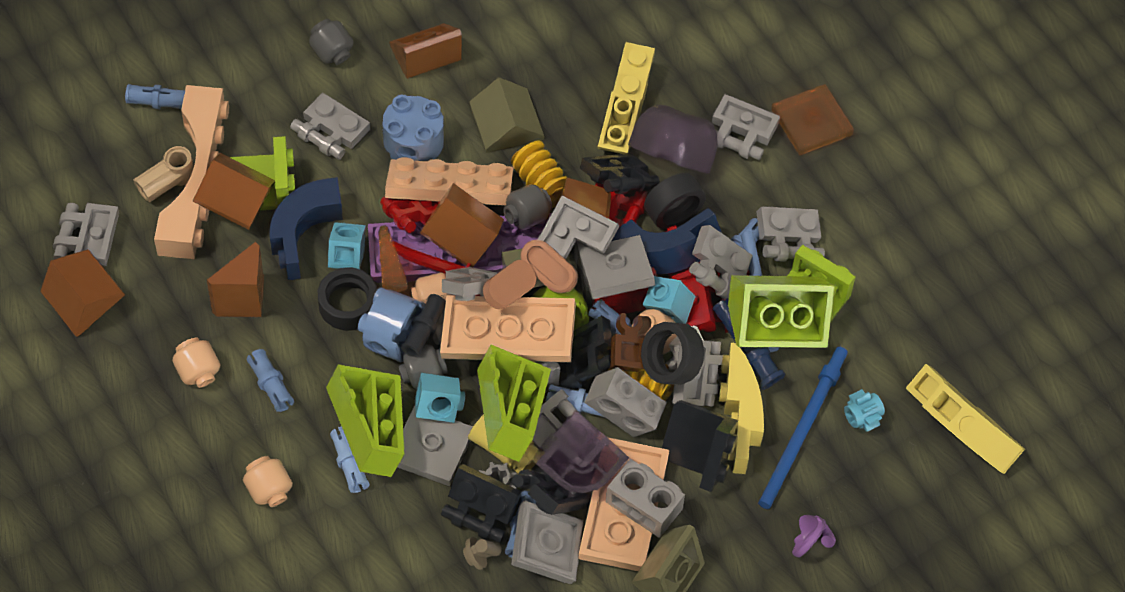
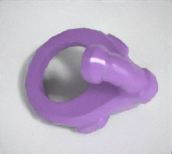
(811, 529)

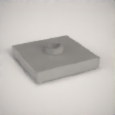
(618, 270)
(434, 447)
(547, 543)

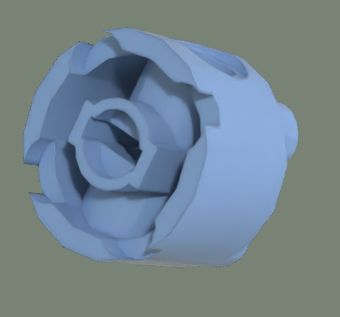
(413, 128)
(389, 322)

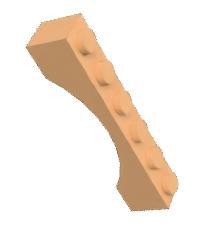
(180, 223)

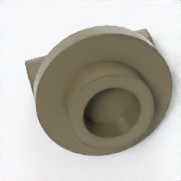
(478, 551)

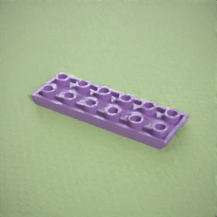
(508, 239)

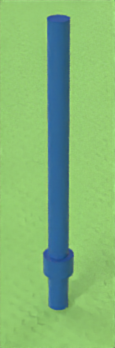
(828, 377)

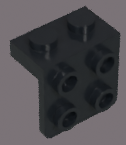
(700, 441)

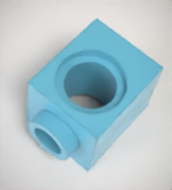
(346, 245)
(670, 298)
(436, 386)

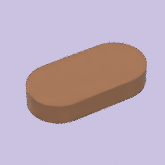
(550, 266)
(509, 284)

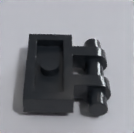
(619, 173)
(588, 345)
(548, 494)
(485, 495)

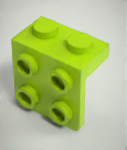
(276, 168)
(813, 264)

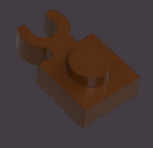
(627, 346)

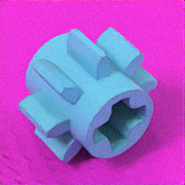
(864, 410)

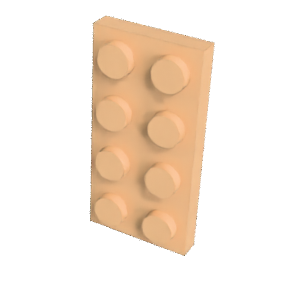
(434, 177)
(528, 327)
(608, 533)

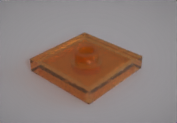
(812, 119)

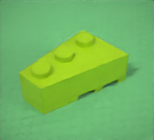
(511, 400)
(370, 416)

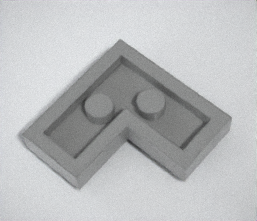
(575, 222)
(466, 282)

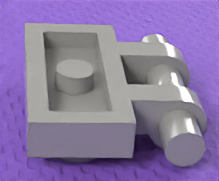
(335, 120)
(745, 120)
(788, 225)
(96, 230)
(719, 255)
(704, 386)

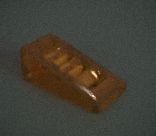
(391, 268)

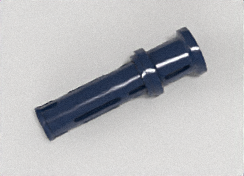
(757, 356)

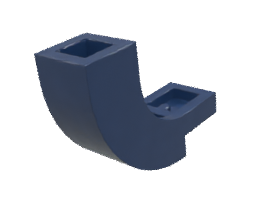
(297, 212)
(671, 249)

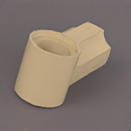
(165, 174)

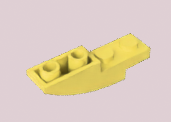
(626, 98)
(743, 403)
(964, 419)

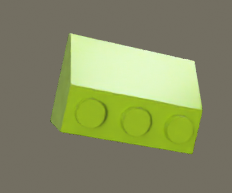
(780, 311)

